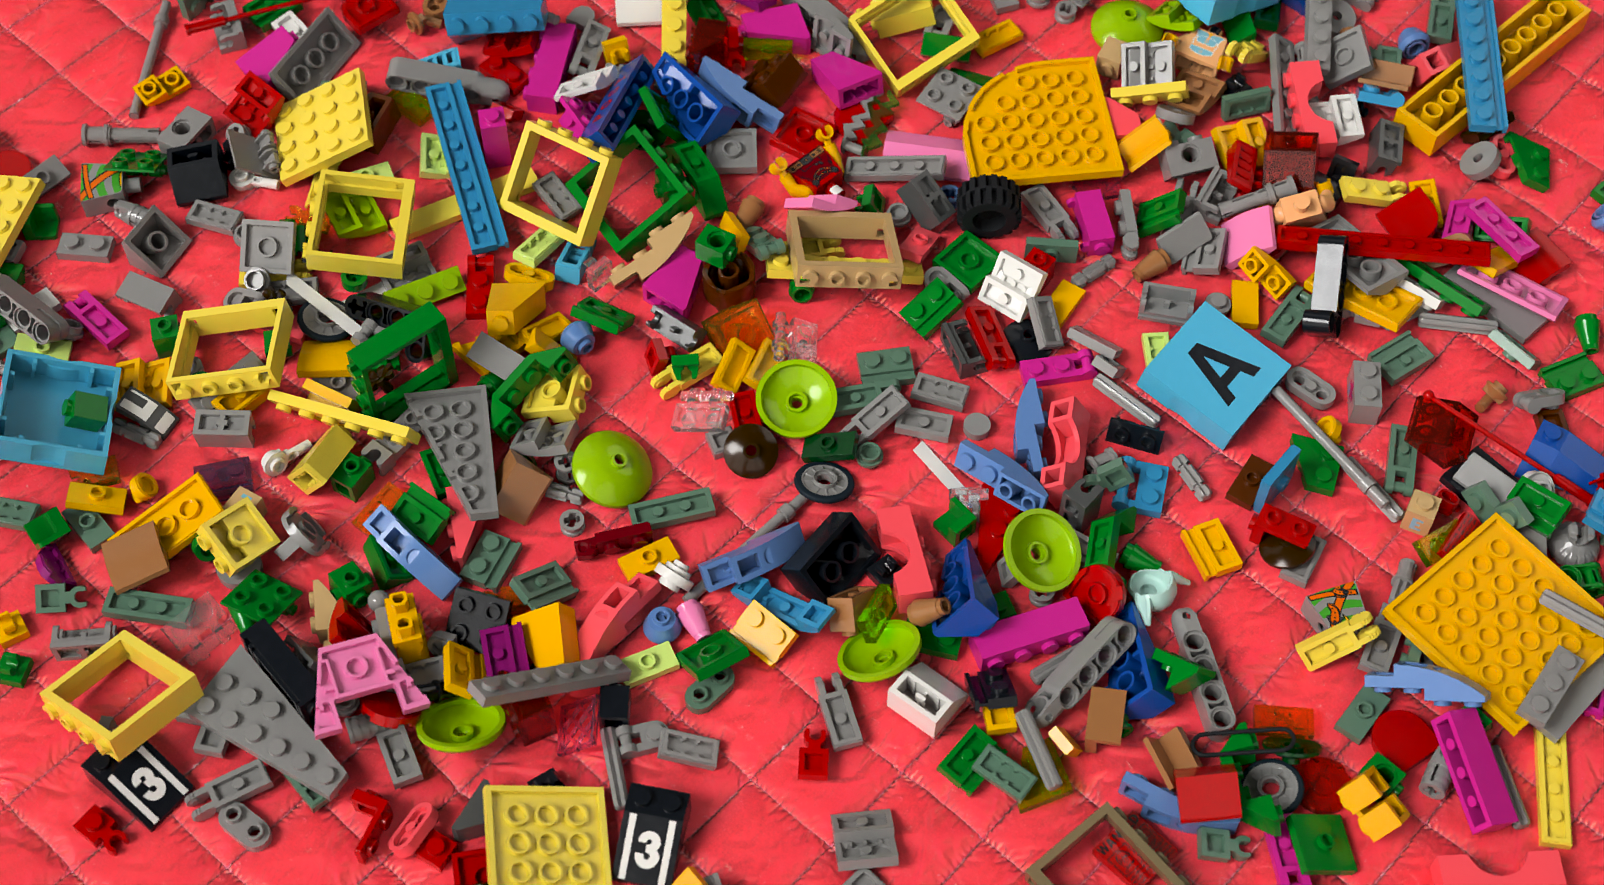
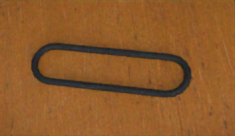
(1246, 752)

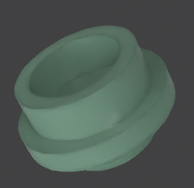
(869, 455)

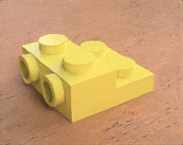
(558, 400)
(237, 537)

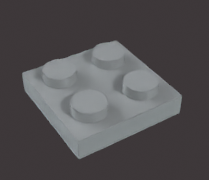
(1349, 57)
(734, 152)
(268, 246)

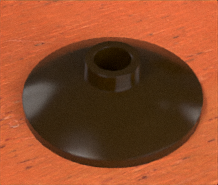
(740, 461)
(1283, 554)

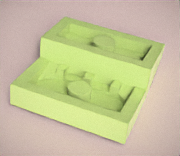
(432, 158)

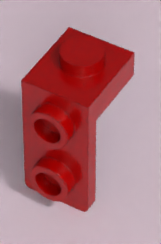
(1282, 525)
(379, 809)

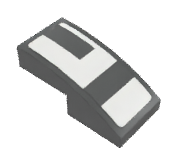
(147, 412)

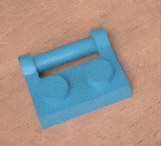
(1372, 94)
(1149, 490)

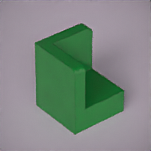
(42, 223)
(956, 523)
(46, 528)

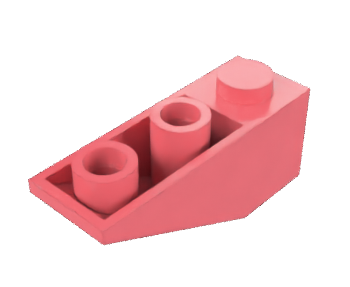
(1434, 62)
(461, 529)

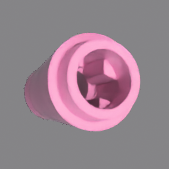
(694, 619)

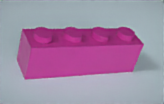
(550, 67)
(1030, 634)
(1474, 770)

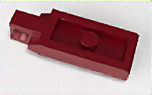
(614, 540)

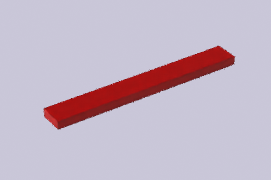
(1390, 246)

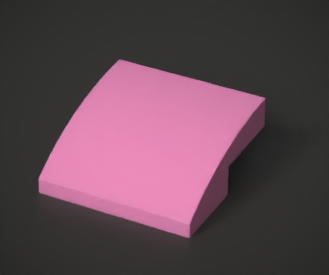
(820, 203)
(1249, 230)

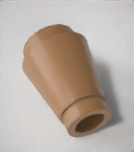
(750, 210)
(1152, 265)
(925, 611)

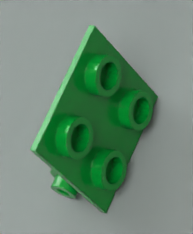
(136, 162)
(262, 597)

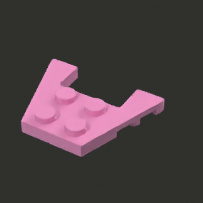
(357, 670)

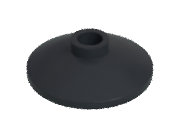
(1024, 347)

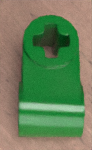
(1587, 577)

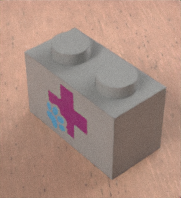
(1364, 392)

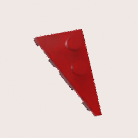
(993, 521)

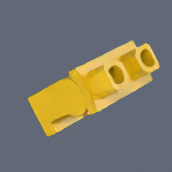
(406, 627)

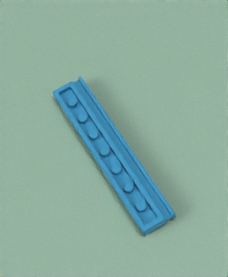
(1481, 66)
(466, 167)

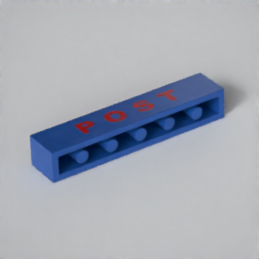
(619, 104)

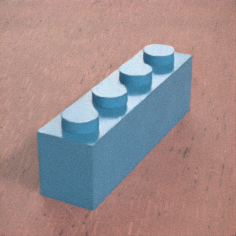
(479, 18)

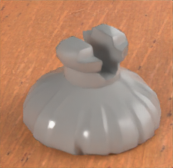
(1573, 544)

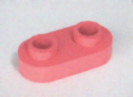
(1506, 165)
(413, 830)

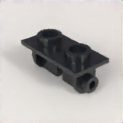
(1134, 435)

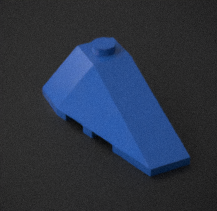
(698, 107)
(1564, 455)
(969, 595)
(1140, 673)

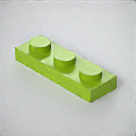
(430, 288)

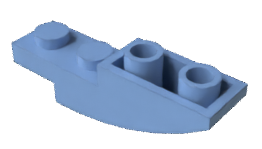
(733, 88)
(1029, 429)
(1004, 474)
(412, 552)
(752, 559)
(1438, 684)
(1162, 806)

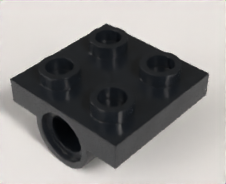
(475, 612)

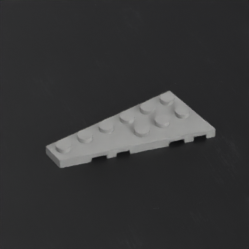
(460, 437)
(257, 717)

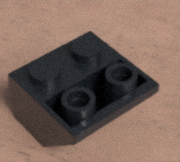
(198, 172)

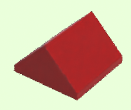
(1207, 793)

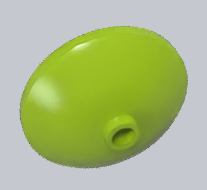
(1124, 21)
(793, 382)
(604, 479)
(1054, 546)
(885, 659)
(460, 725)

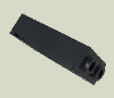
(282, 668)

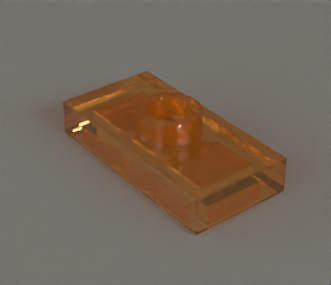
(1297, 719)

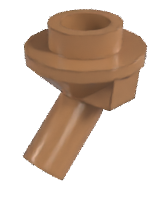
(417, 22)
(1494, 392)

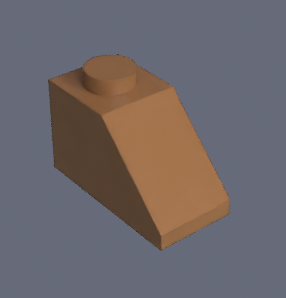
(848, 608)

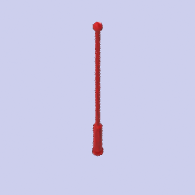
(222, 20)
(1558, 479)

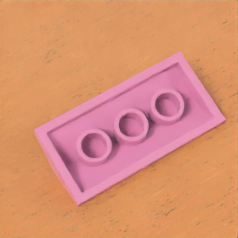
(913, 144)
(1519, 291)

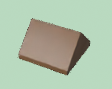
(519, 487)

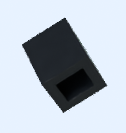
(614, 705)

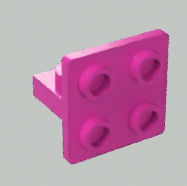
(577, 114)

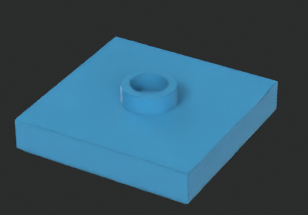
(1277, 478)

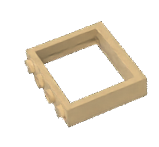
(843, 226)

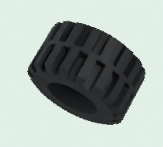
(989, 206)

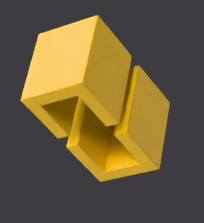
(1381, 817)

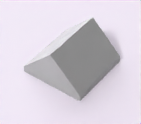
(155, 243)

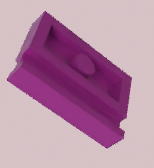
(504, 649)

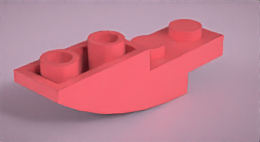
(608, 618)

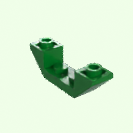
(701, 175)
(554, 362)
(1105, 536)
(1259, 811)

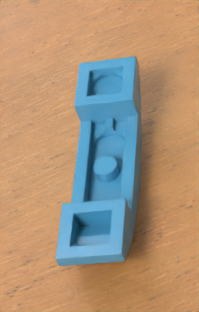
(792, 611)

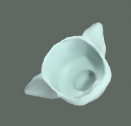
(1154, 590)

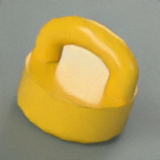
(1331, 427)
(143, 487)

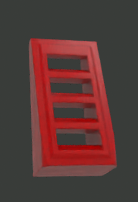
(1241, 161)

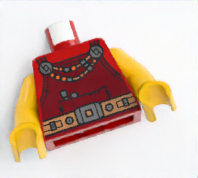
(815, 172)

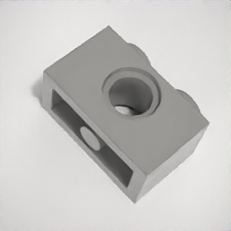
(187, 128)
(1202, 158)

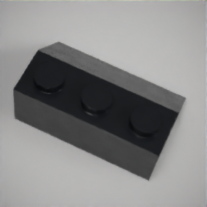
(832, 558)

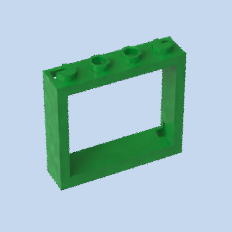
(638, 237)
(391, 340)

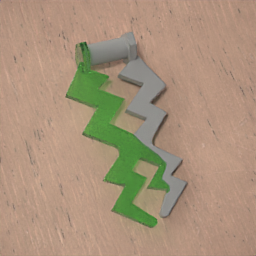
(872, 141)

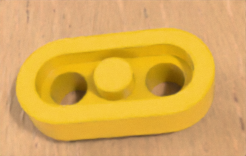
(521, 273)

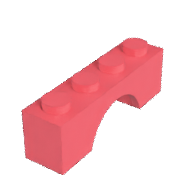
(1304, 83)
(1070, 429)
(898, 532)
(1534, 869)

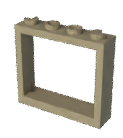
(1116, 817)

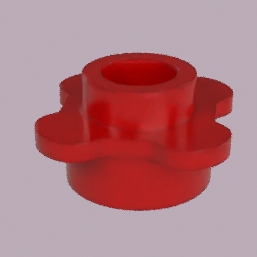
(1449, 502)

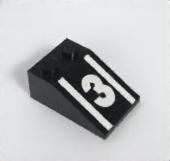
(140, 783)
(651, 835)

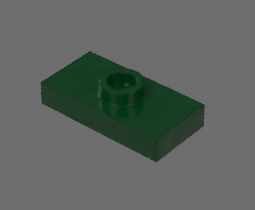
(1268, 17)
(830, 447)

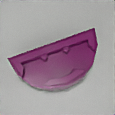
(53, 566)

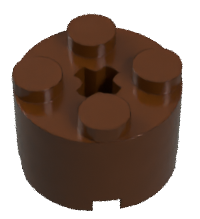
(730, 285)

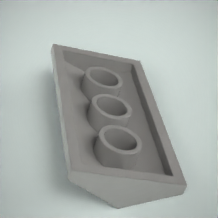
(314, 56)
(1369, 274)

